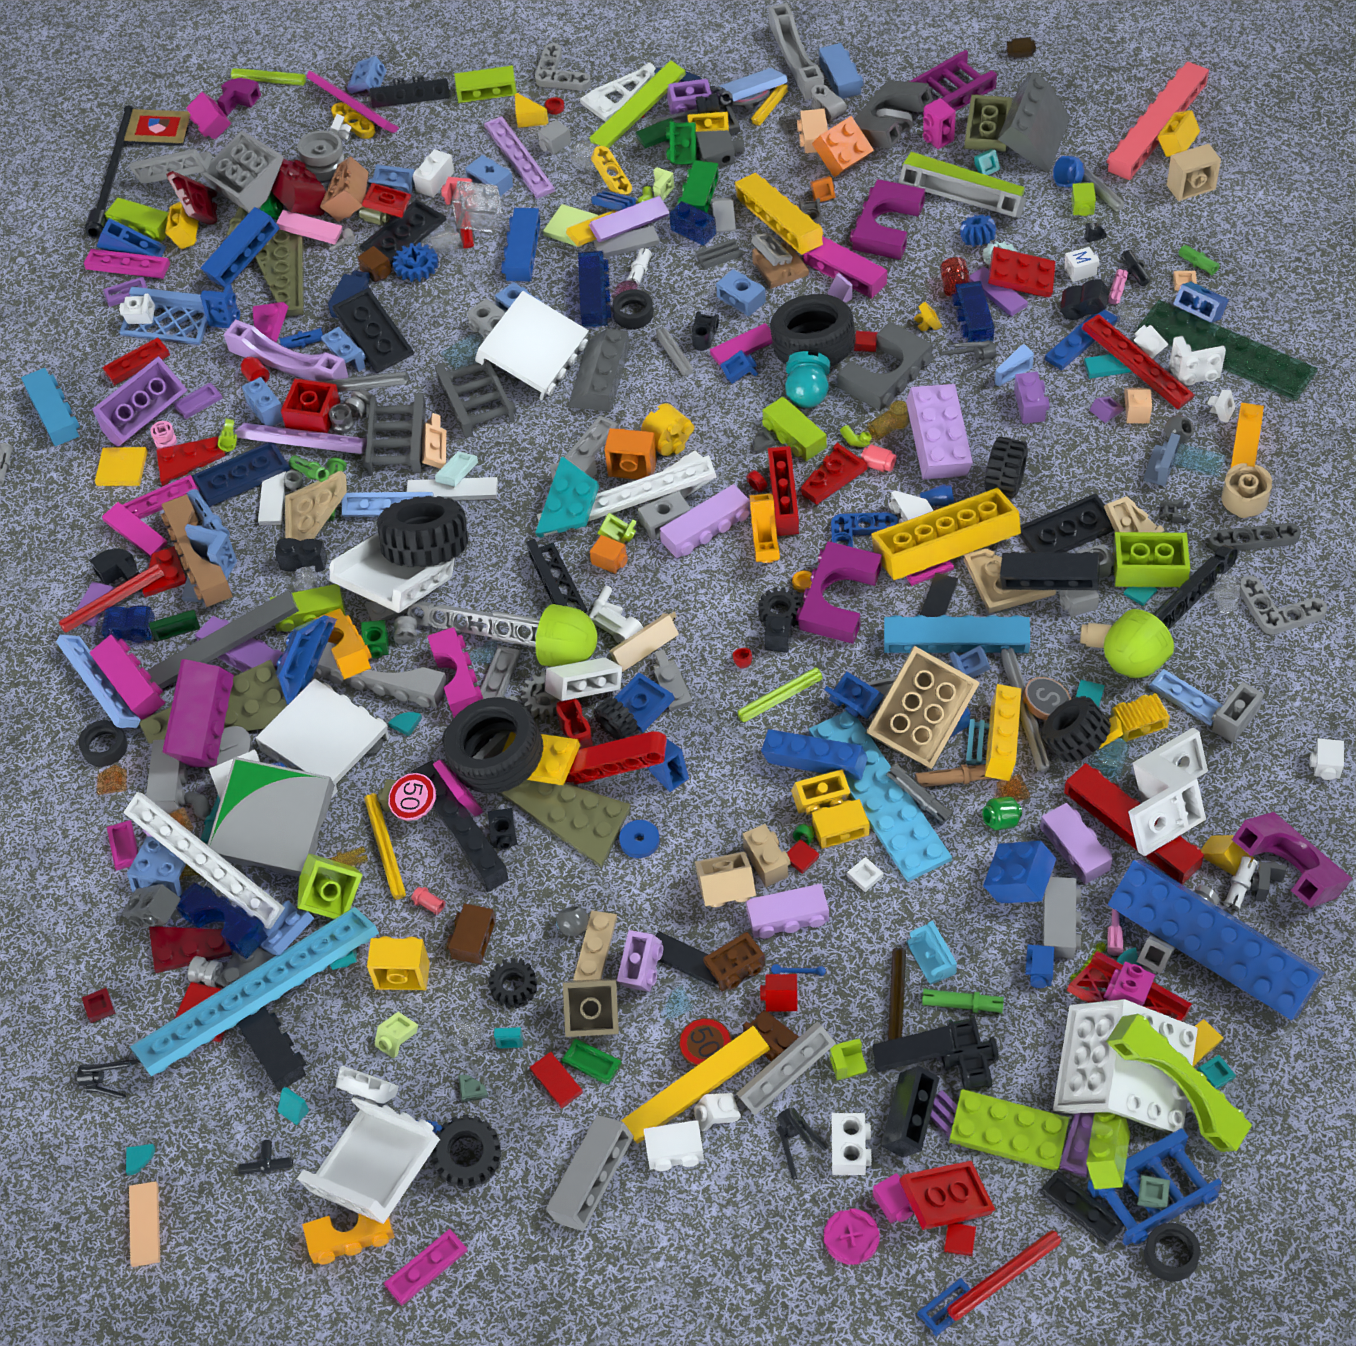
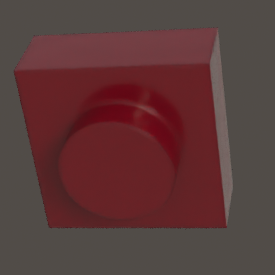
(98, 1005)

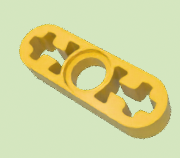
(351, 114)
(610, 163)

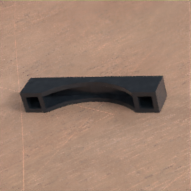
(465, 831)

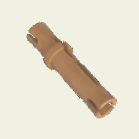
(949, 776)

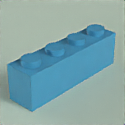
(50, 406)

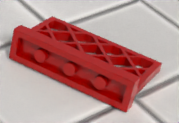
(1099, 974)

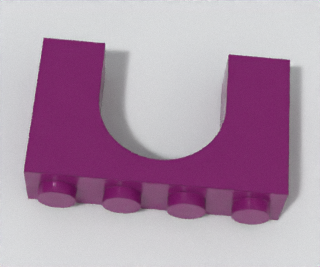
(882, 199)
(836, 564)
(1320, 876)

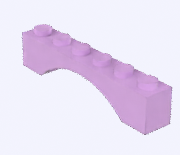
(248, 341)

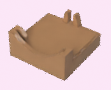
(783, 273)

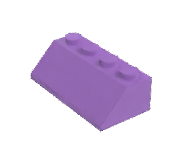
(138, 401)

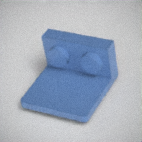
(213, 545)
(156, 866)

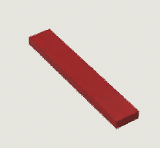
(1138, 361)

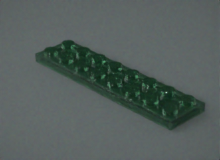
(1242, 355)

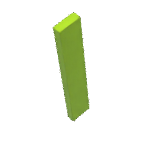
(637, 105)
(934, 165)

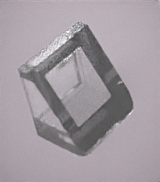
(1127, 316)

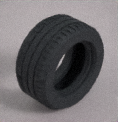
(808, 314)
(505, 769)

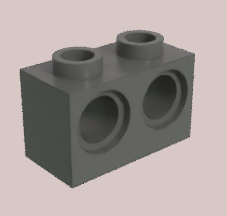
(150, 906)

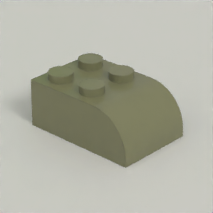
(986, 121)

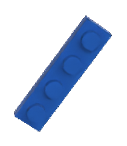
(1075, 343)

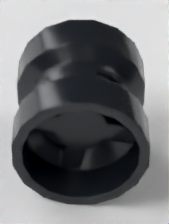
(707, 105)

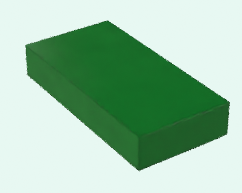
(591, 1061)

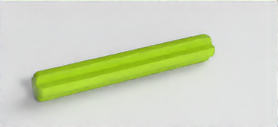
(269, 76)
(779, 694)

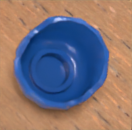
(1068, 169)

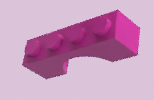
(449, 654)

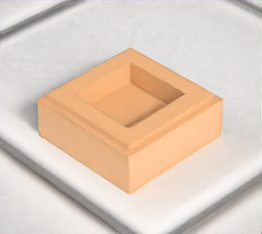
(1182, 277)

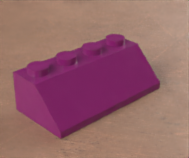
(198, 713)

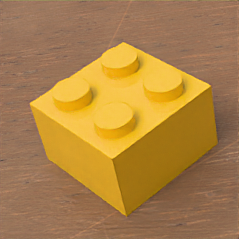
(398, 963)

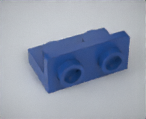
(220, 307)

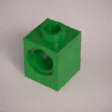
(375, 637)

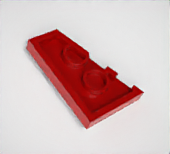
(833, 474)

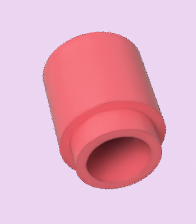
(879, 458)

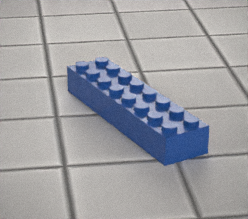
(1216, 939)

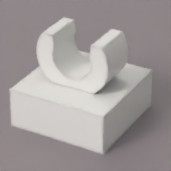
(339, 128)
(1222, 405)

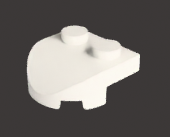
(365, 1085)

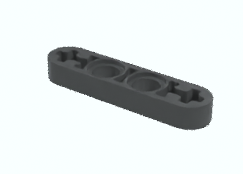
(1253, 534)

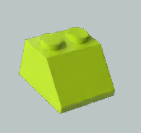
(327, 886)

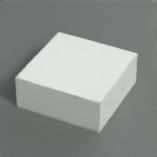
(865, 874)

